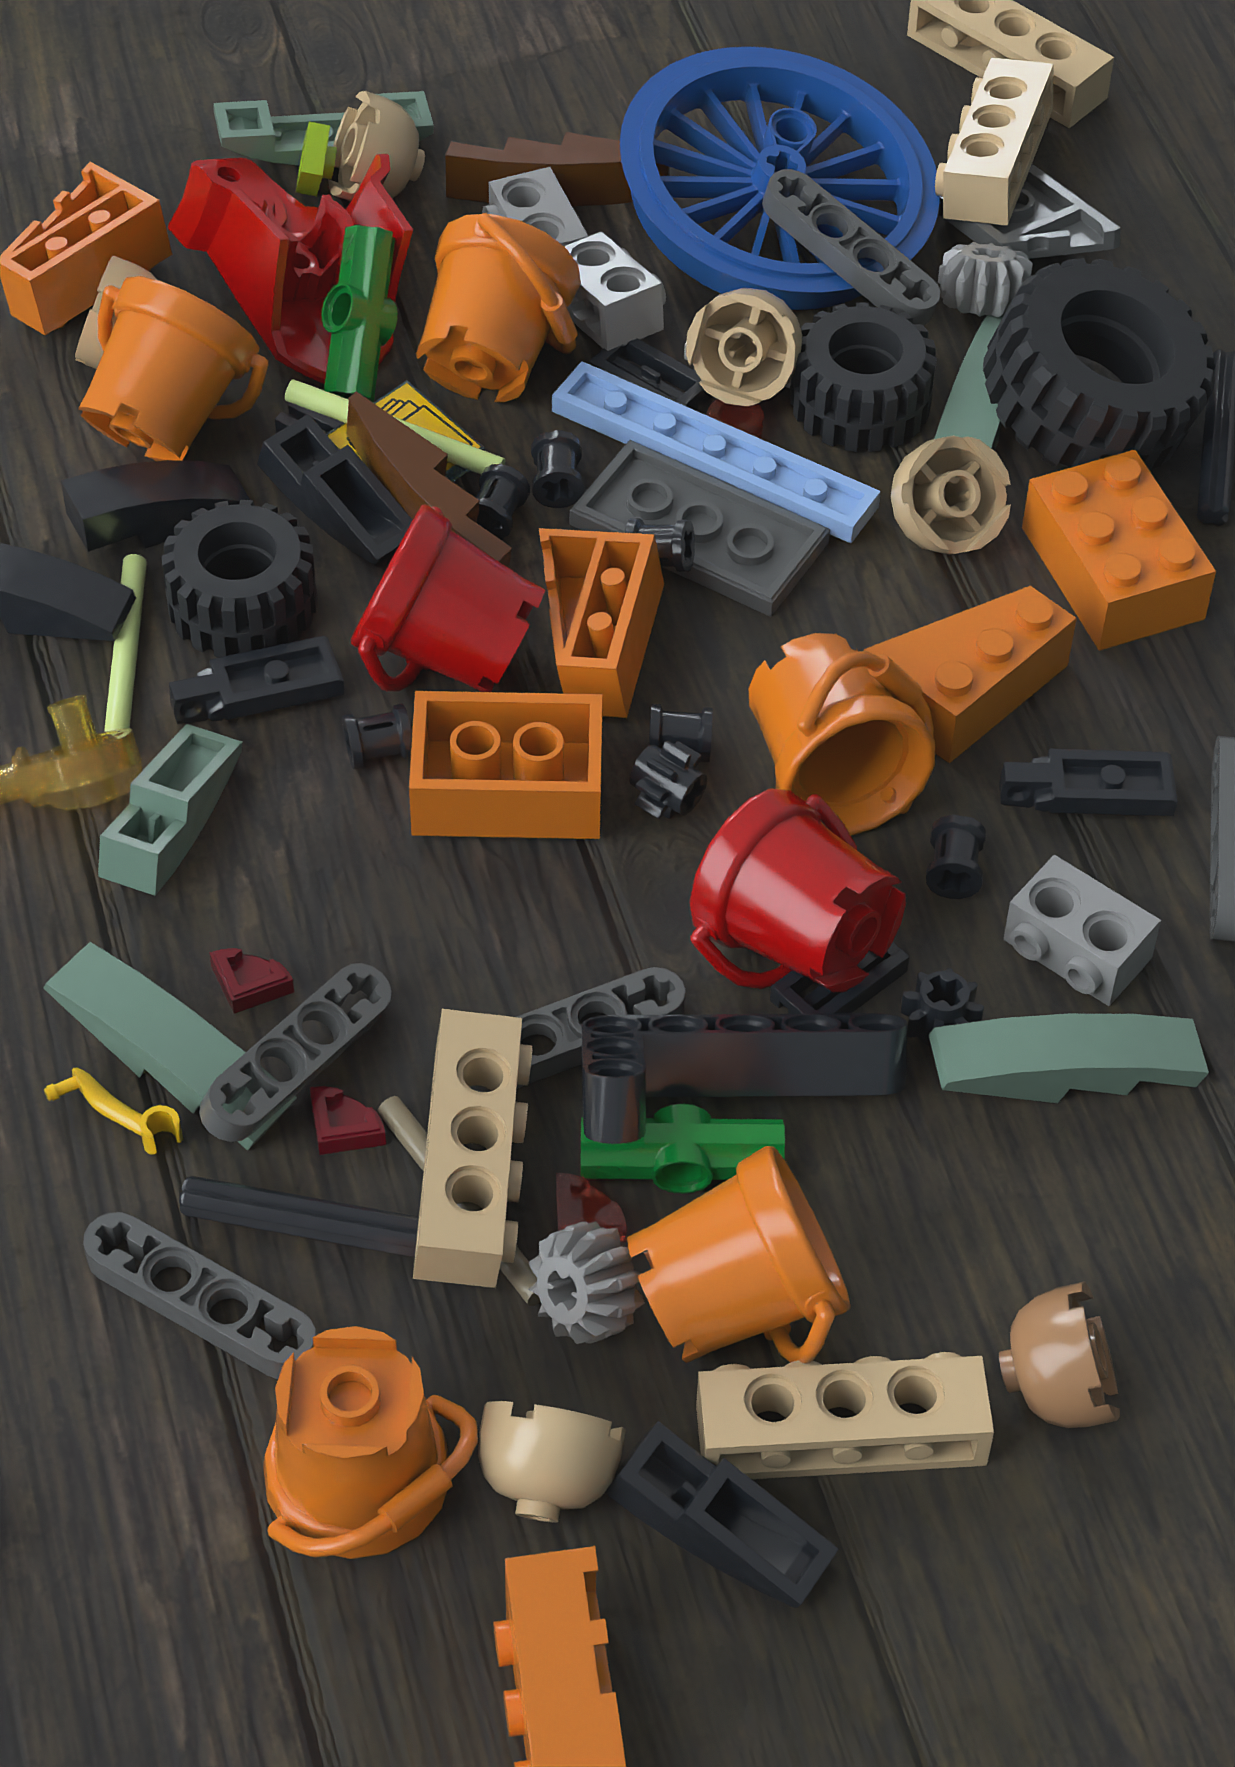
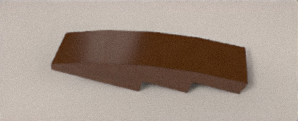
(583, 164)
(416, 472)

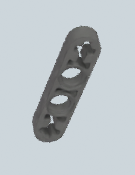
(802, 205)
(1222, 841)
(561, 1019)
(293, 1047)
(194, 1301)

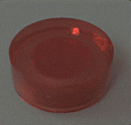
(744, 418)

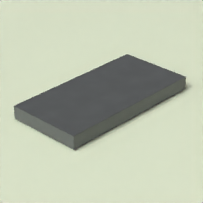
(741, 541)

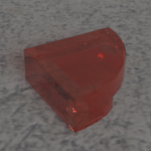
(584, 1203)

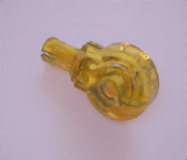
(79, 772)

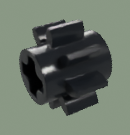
(668, 779)
(940, 1001)

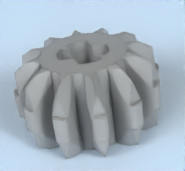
(982, 277)
(586, 1282)

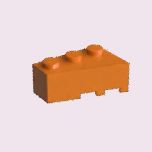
(59, 263)
(601, 610)
(983, 663)
(558, 1662)

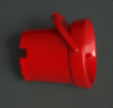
(444, 609)
(792, 894)

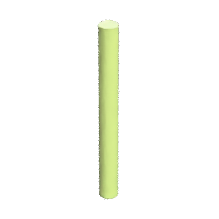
(337, 408)
(126, 648)

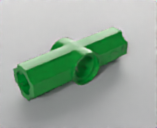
(359, 312)
(682, 1149)

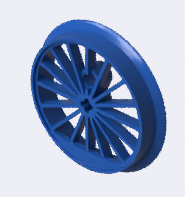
(739, 172)

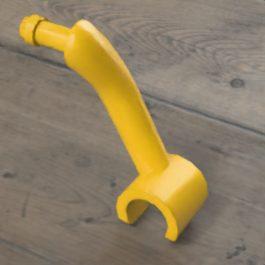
(151, 1122)

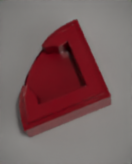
(249, 979)
(344, 1122)

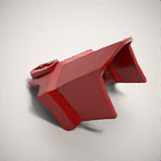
(283, 253)

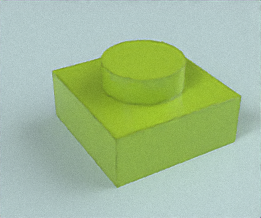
(316, 159)

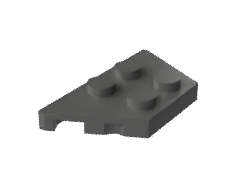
(1046, 222)

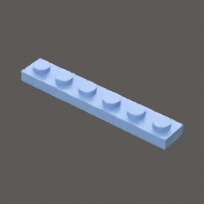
(716, 448)

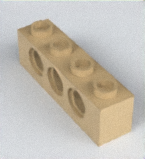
(987, 29)
(996, 141)
(456, 1242)
(877, 1439)

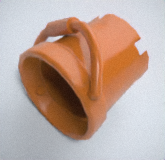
(496, 304)
(166, 367)
(842, 730)
(743, 1265)
(358, 1448)

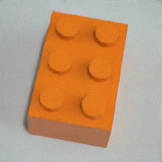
(1118, 549)
(506, 765)

